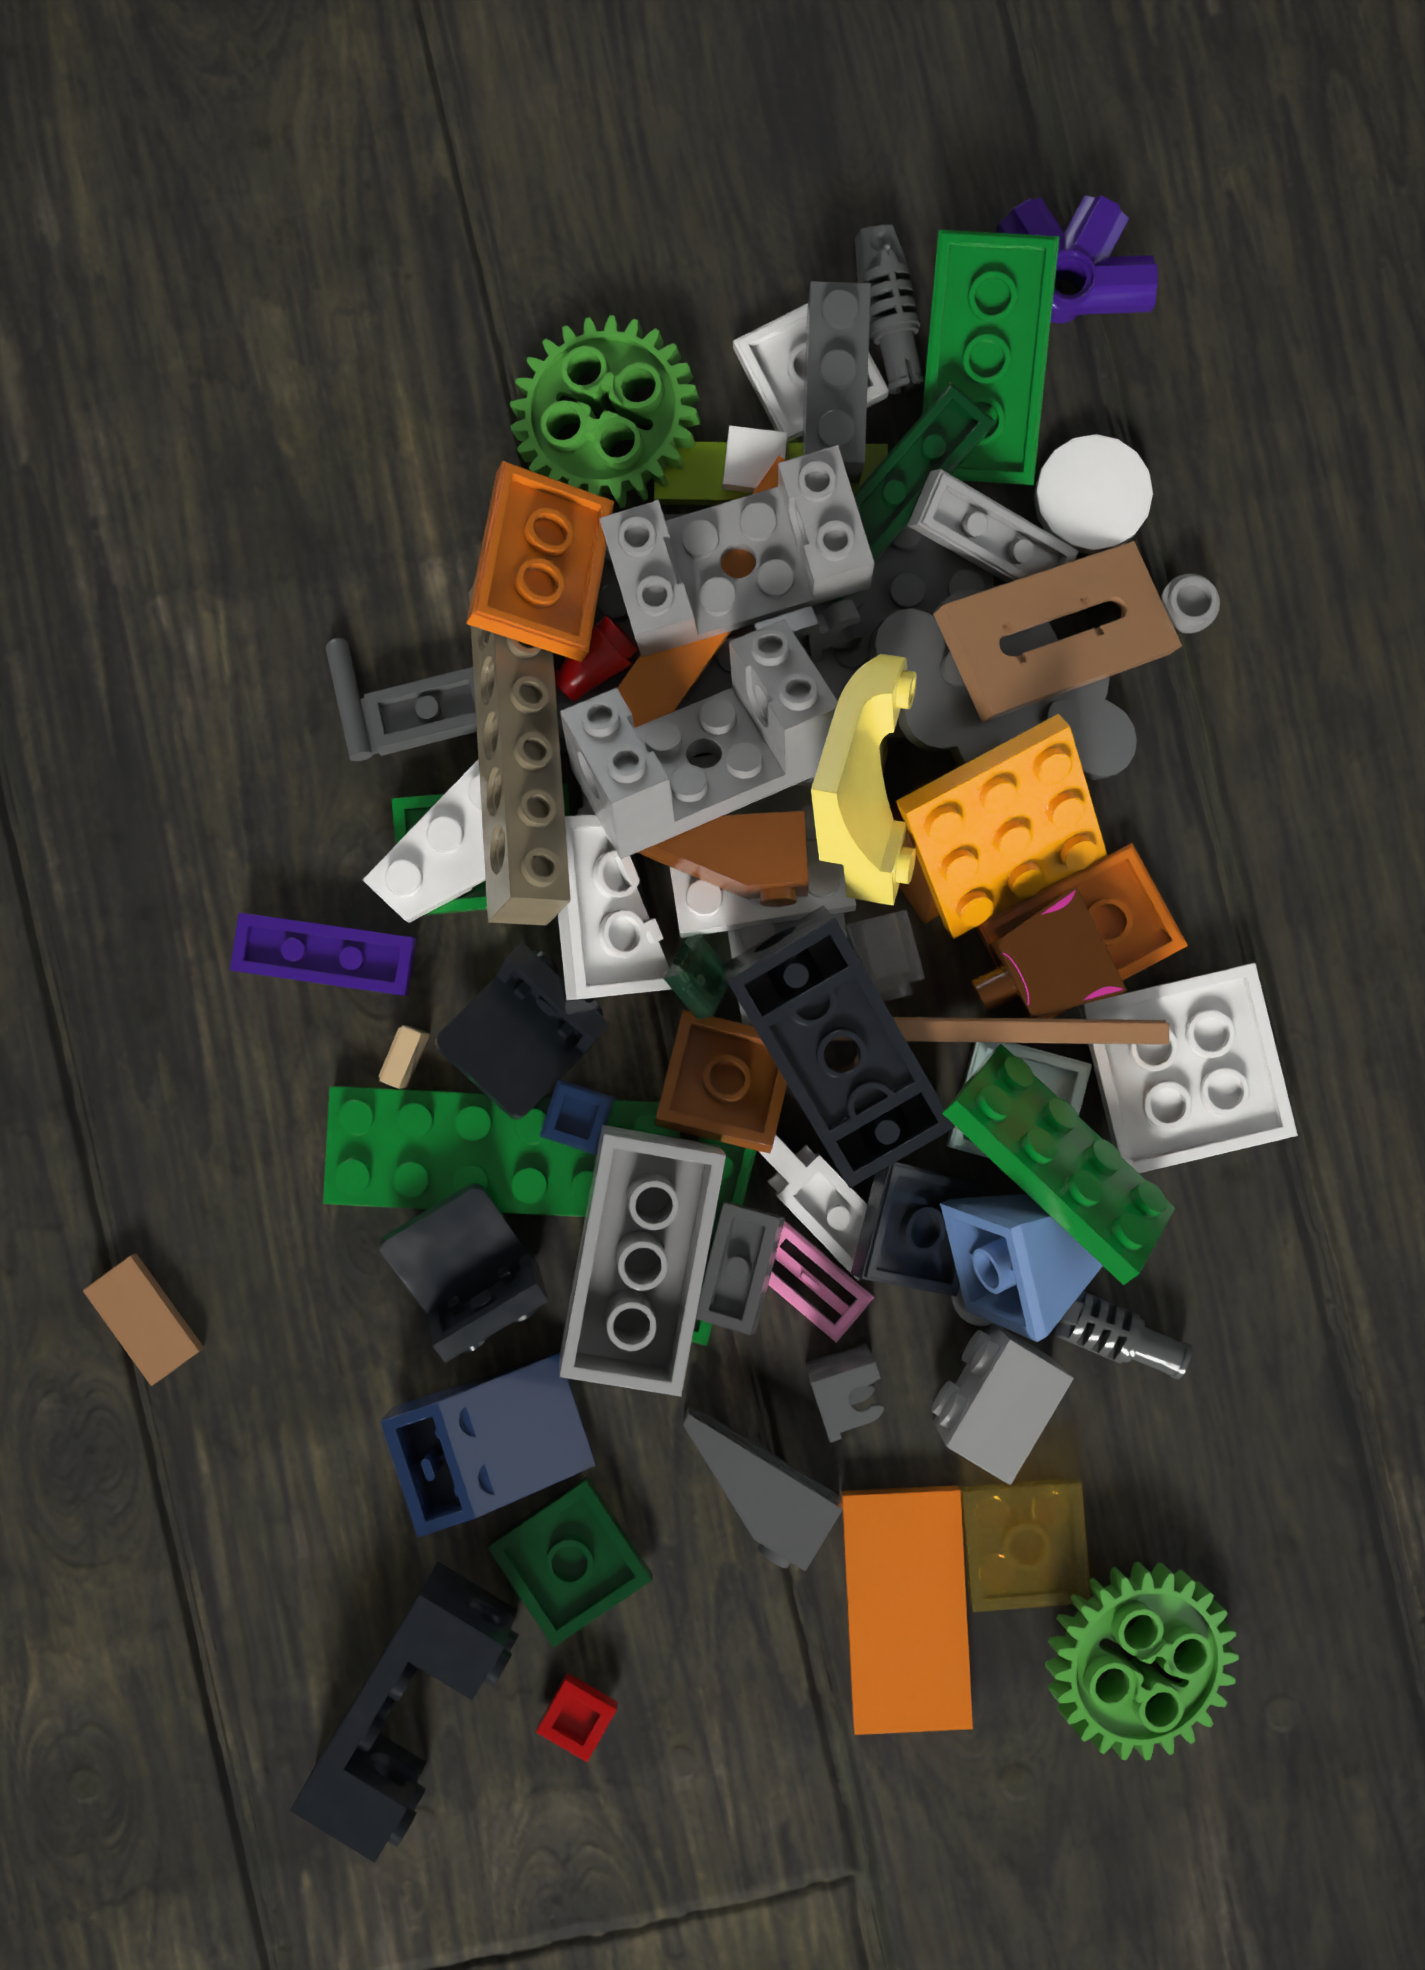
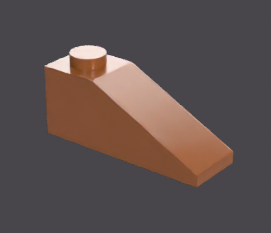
(744, 854)

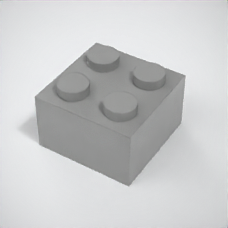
(999, 1401)

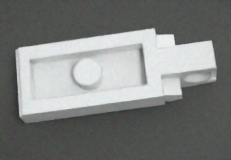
(818, 1199)

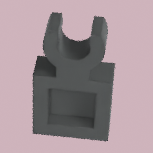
(832, 628)

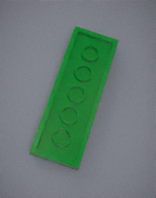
(429, 1144)

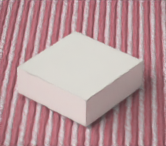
(750, 456)

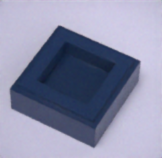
(577, 1116)

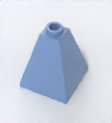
(1015, 1262)

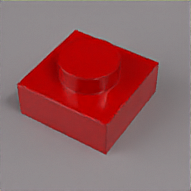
(577, 1717)

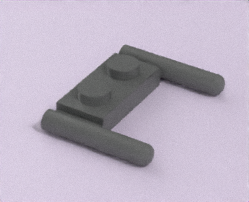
(401, 714)

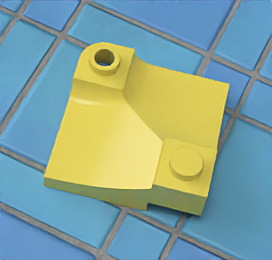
(849, 786)

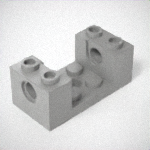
(800, 534)
(762, 730)

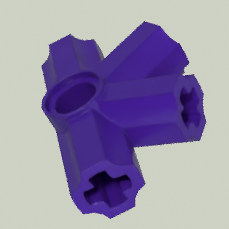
(1084, 259)

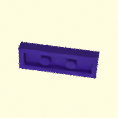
(323, 954)

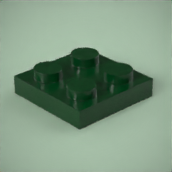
(570, 1561)

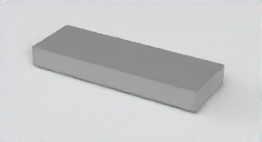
(985, 530)

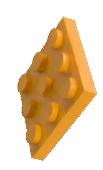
(1004, 826)

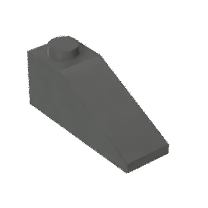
(774, 1500)

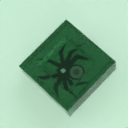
(697, 976)

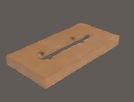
(1009, 683)

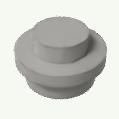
(1191, 602)

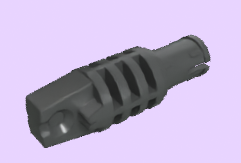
(891, 305)
(1121, 1336)

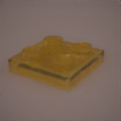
(1025, 1544)

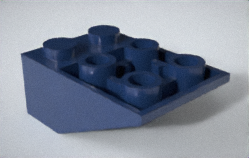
(486, 1443)

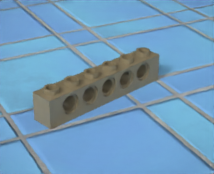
(519, 780)

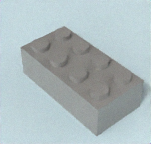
(641, 1260)

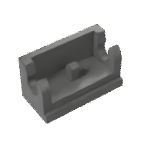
(841, 1382)

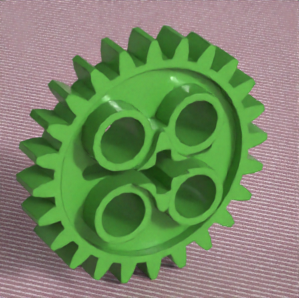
(625, 366)
(1116, 1708)

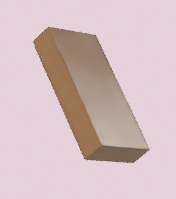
(143, 1319)

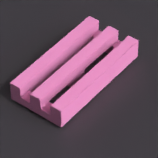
(848, 1313)

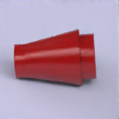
(607, 655)

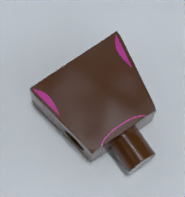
(1050, 962)

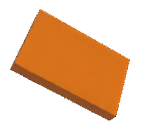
(540, 562)
(1122, 905)

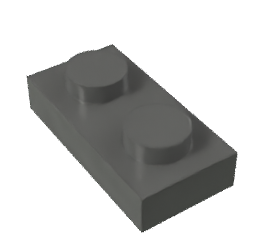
(739, 1268)

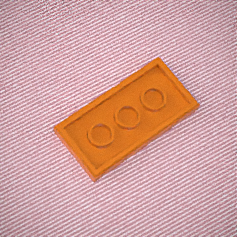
(906, 1610)

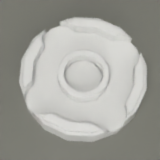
(1093, 493)

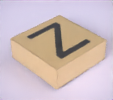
(403, 1056)

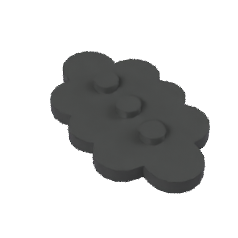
(947, 719)

